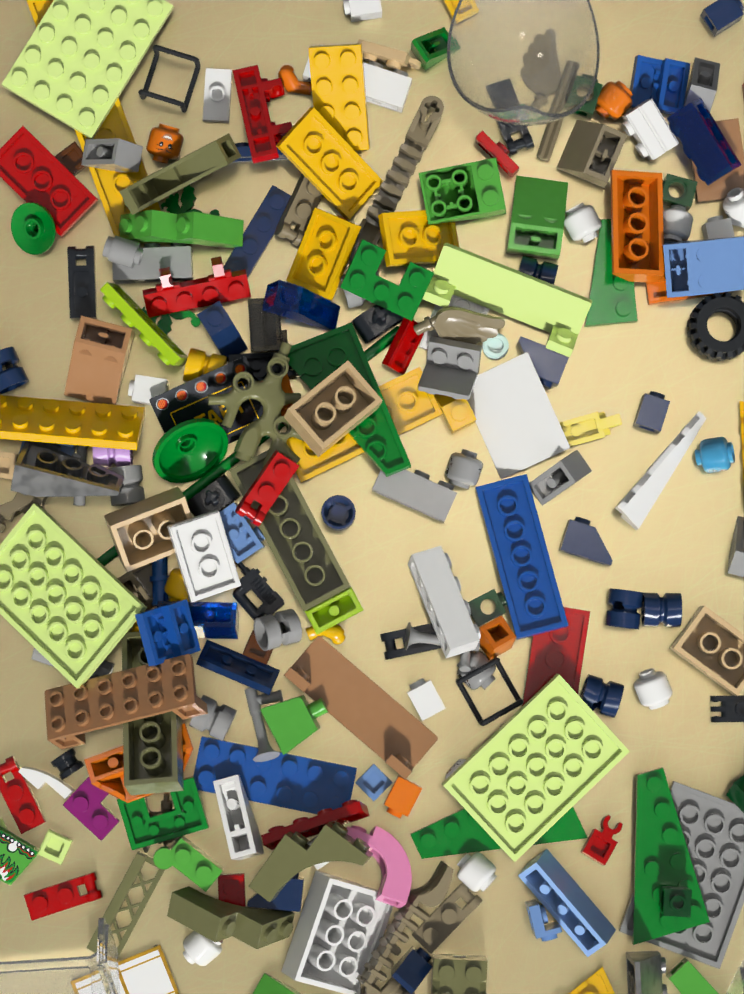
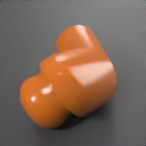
(291, 82)

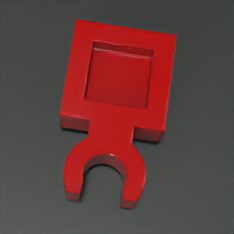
(600, 843)

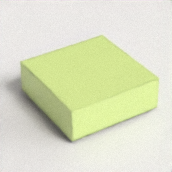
(55, 846)

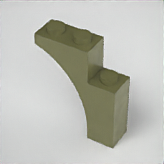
(180, 174)
(295, 855)
(222, 919)

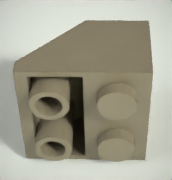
(592, 152)

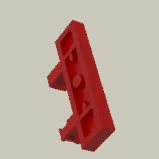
(253, 95)
(180, 296)

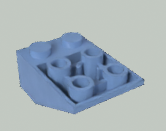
(704, 266)

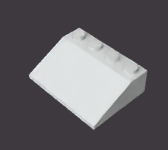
(336, 934)

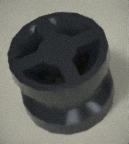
(67, 763)

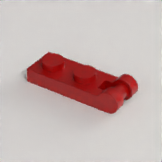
(267, 487)
(19, 797)
(62, 896)

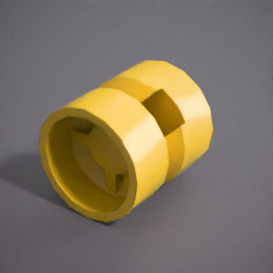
(199, 364)

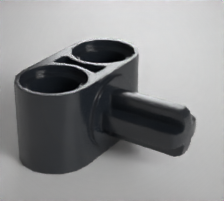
(375, 322)
(213, 497)

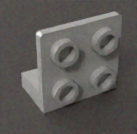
(450, 368)

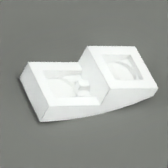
(40, 777)

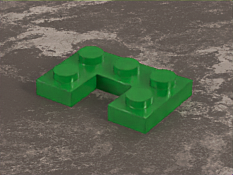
(400, 298)
(184, 819)

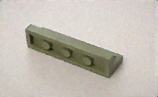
(122, 894)

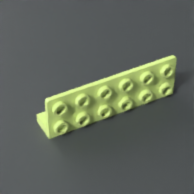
(510, 294)

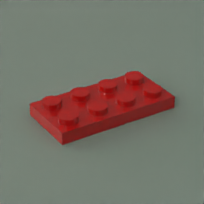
(44, 180)
(558, 653)

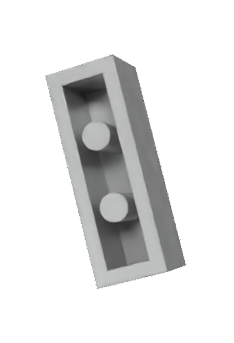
(177, 258)
(417, 492)

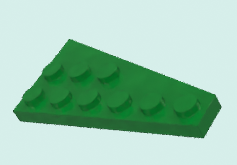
(320, 357)
(462, 835)
(660, 860)

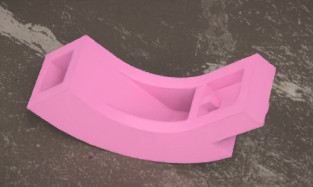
(393, 863)

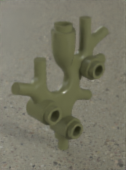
(273, 399)

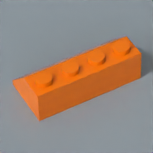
(637, 225)

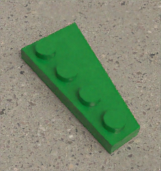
(610, 295)

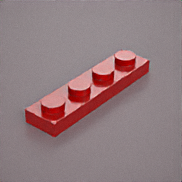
(349, 812)

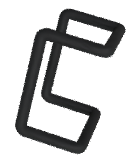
(144, 92)
(519, 701)

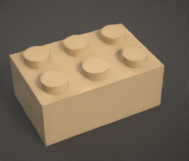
(333, 408)
(142, 529)
(713, 649)

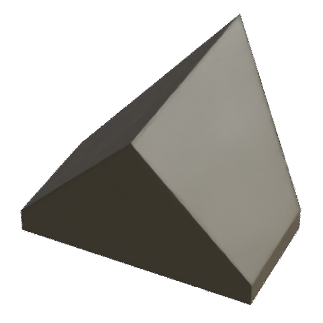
(139, 584)

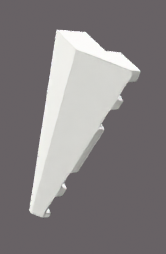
(644, 494)

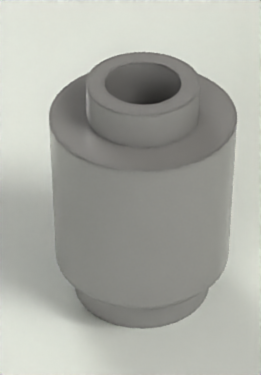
(122, 251)

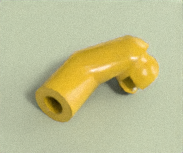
(335, 633)

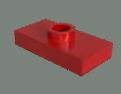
(497, 151)
(402, 347)
(232, 888)

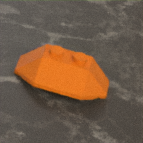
(107, 769)

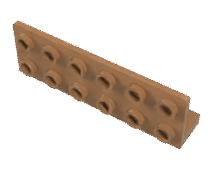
(121, 699)
(362, 706)

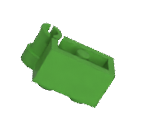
(189, 861)

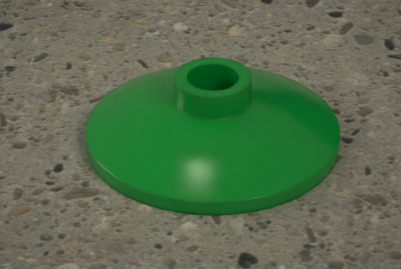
(25, 229)

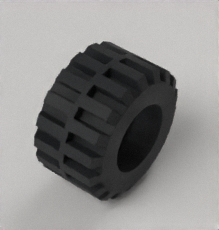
(699, 332)

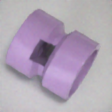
(107, 456)

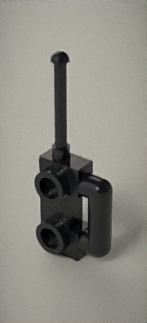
(254, 582)

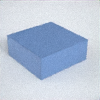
(373, 782)

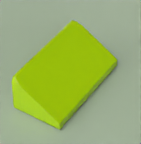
(334, 610)

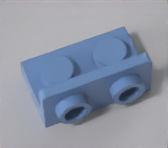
(241, 536)
(538, 921)

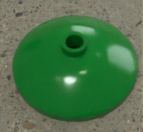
(190, 450)

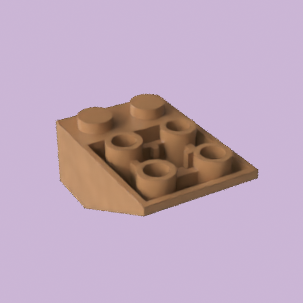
(98, 361)

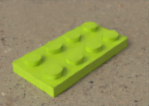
(136, 317)

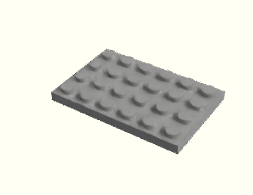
(716, 848)

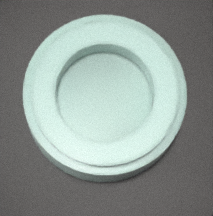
(496, 347)

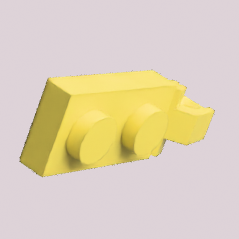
(589, 427)

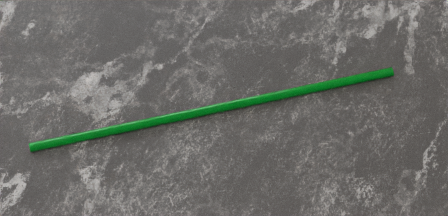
(230, 461)

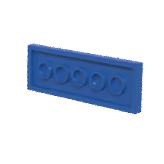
(521, 557)
(282, 782)

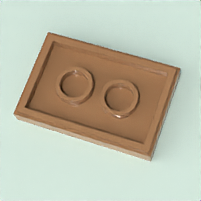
(735, 179)

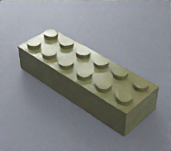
(295, 540)
(153, 743)

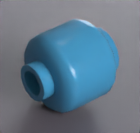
(715, 454)

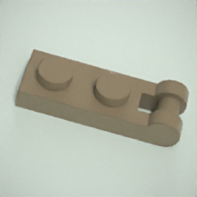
(298, 210)
(446, 918)

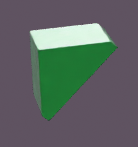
(430, 48)

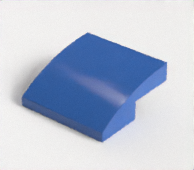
(659, 80)
(167, 632)

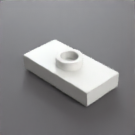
(217, 95)

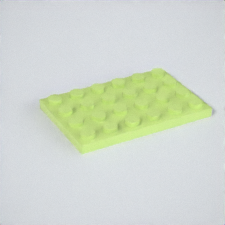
(85, 57)
(62, 596)
(535, 767)

